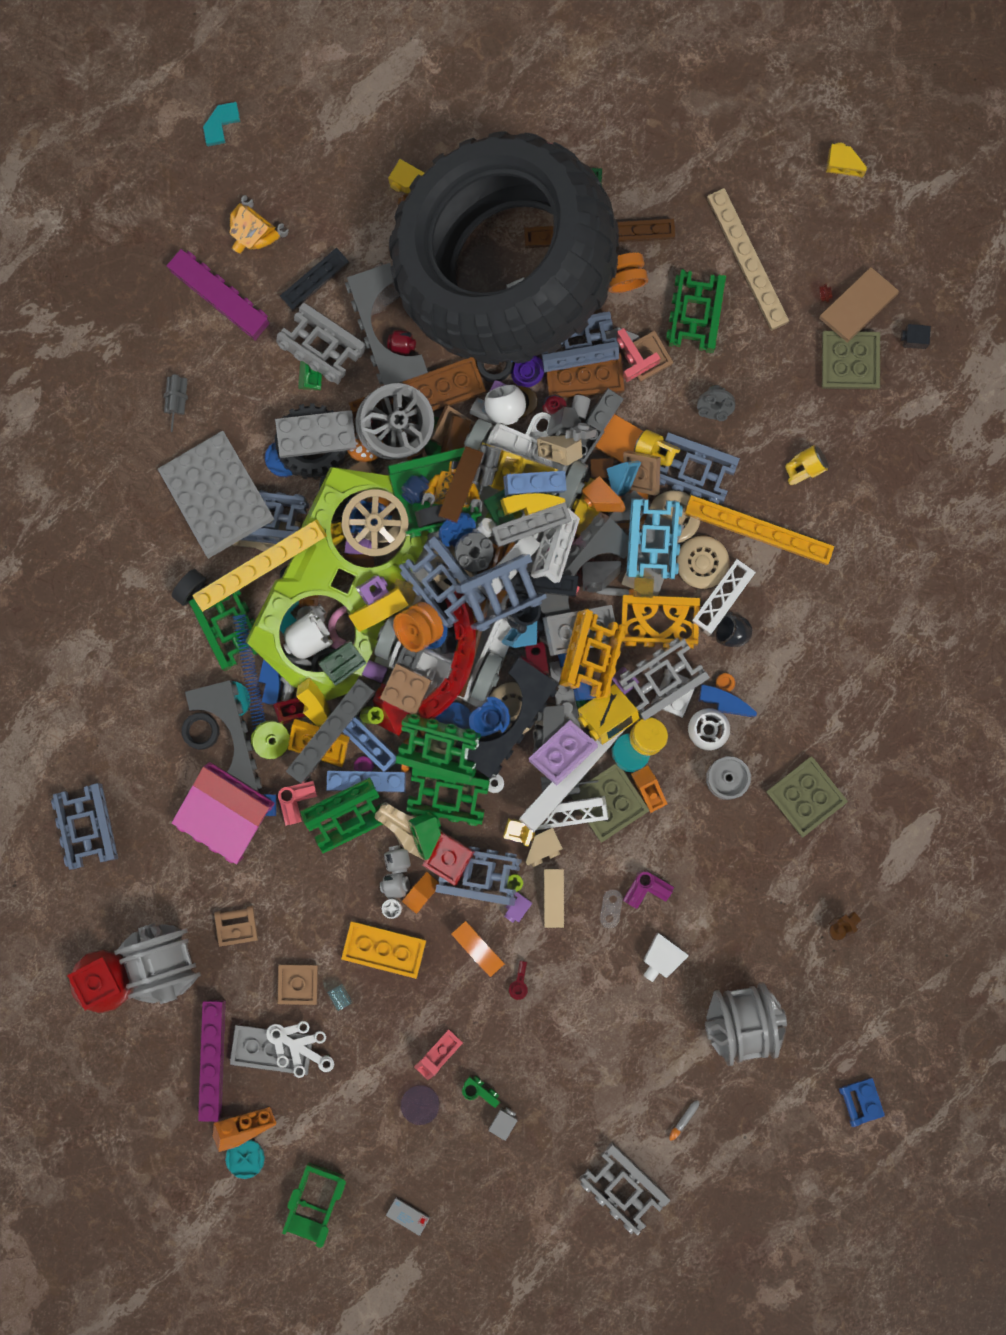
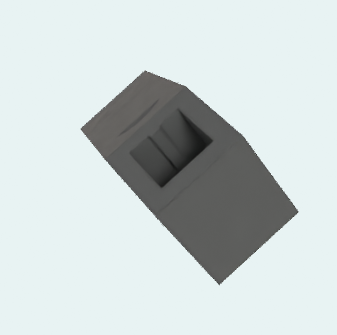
(547, 724)

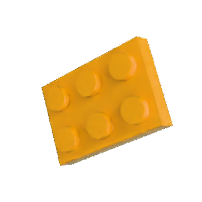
(303, 732)

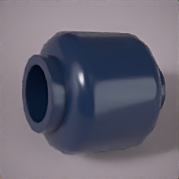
(414, 489)

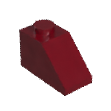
(289, 710)

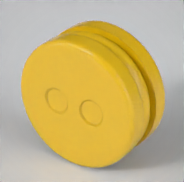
(648, 736)

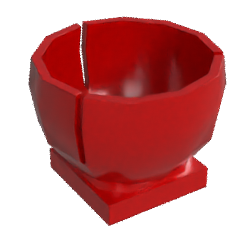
(99, 981)

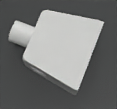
(662, 958)

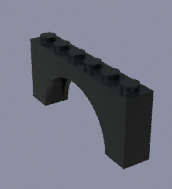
(535, 689)

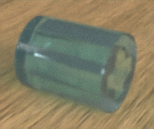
(340, 997)

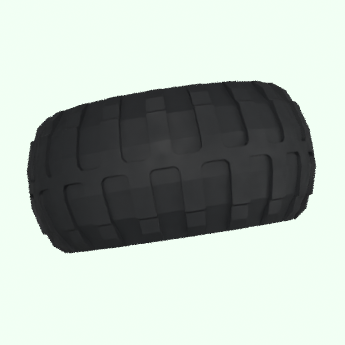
(464, 192)

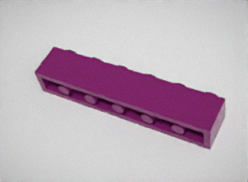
(217, 294)
(212, 1060)

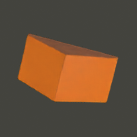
(421, 893)

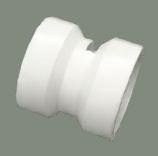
(391, 908)

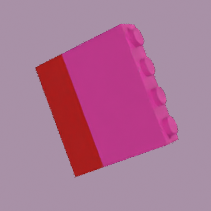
(222, 812)

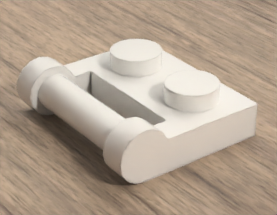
(679, 706)

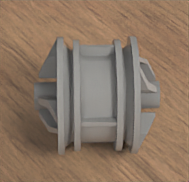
(395, 421)
(157, 963)
(745, 1024)

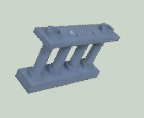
(485, 580)

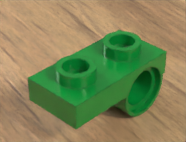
(490, 1095)

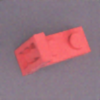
(634, 357)
(438, 1055)

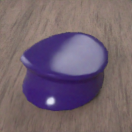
(528, 373)

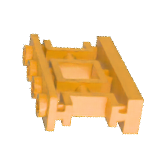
(579, 649)

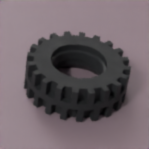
(310, 467)

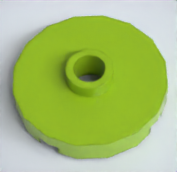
(263, 733)

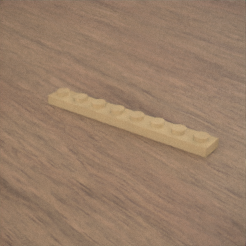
(747, 259)

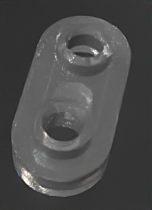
(611, 908)

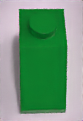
(425, 833)

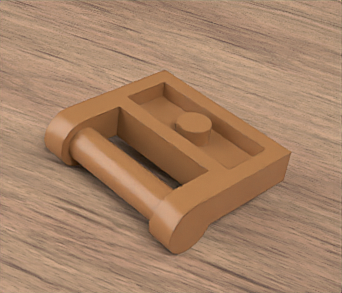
(238, 932)

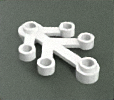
(296, 1046)

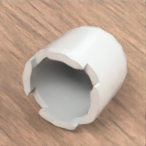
(306, 636)

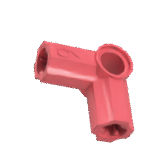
(290, 808)

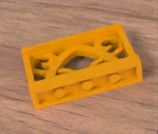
(638, 604)

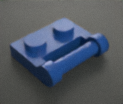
(868, 1101)

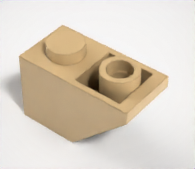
(559, 449)
(543, 845)

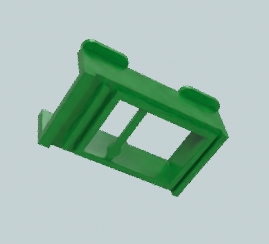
(304, 1226)

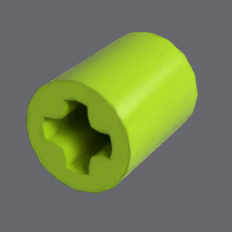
(371, 715)
(515, 882)

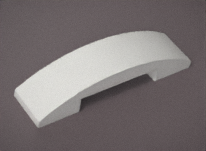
(524, 546)

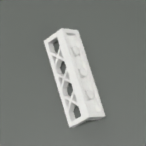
(559, 550)
(726, 604)
(574, 805)

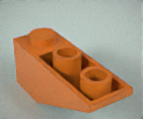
(240, 1129)

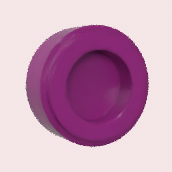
(363, 764)

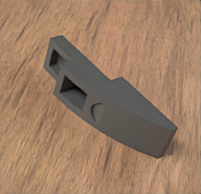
(598, 419)

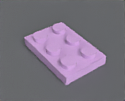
(563, 752)

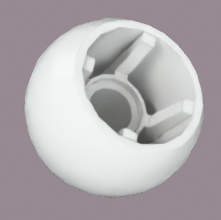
(505, 404)
(701, 715)

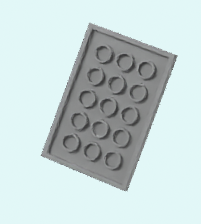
(215, 494)

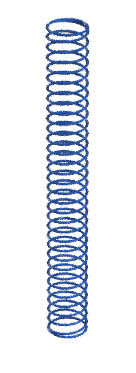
(240, 617)

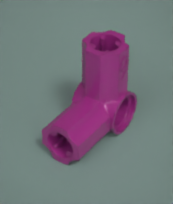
(655, 886)

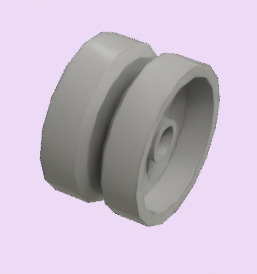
(716, 778)

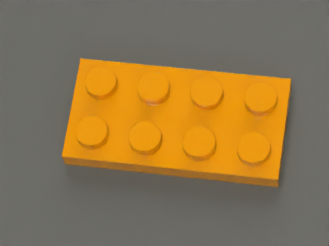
(383, 949)

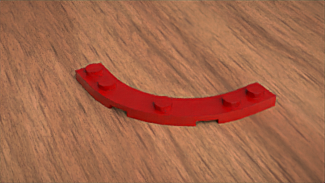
(461, 664)

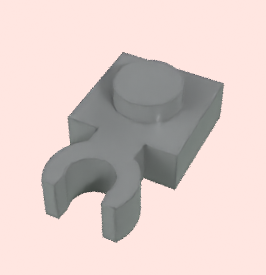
(581, 431)

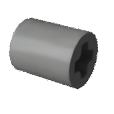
(581, 405)

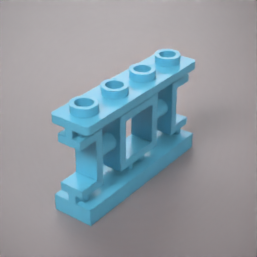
(637, 537)

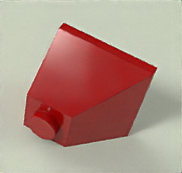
(392, 715)

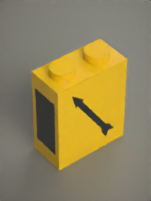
(608, 716)

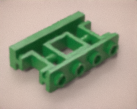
(711, 313)
(215, 632)
(434, 761)
(339, 805)
(445, 809)

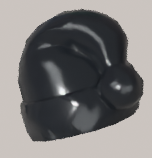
(524, 617)
(733, 631)

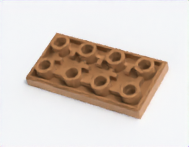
(859, 304)

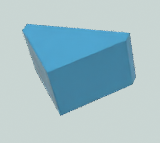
(623, 476)
(516, 639)

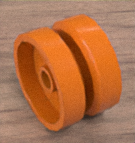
(629, 273)
(418, 626)

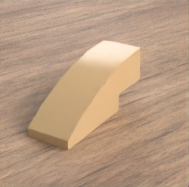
(554, 898)

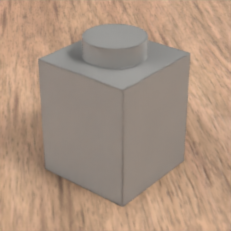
(503, 1123)

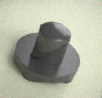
(716, 403)
(474, 552)

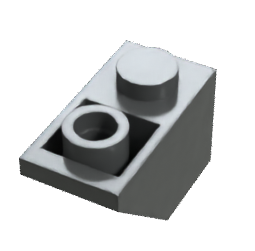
(562, 421)
(624, 517)

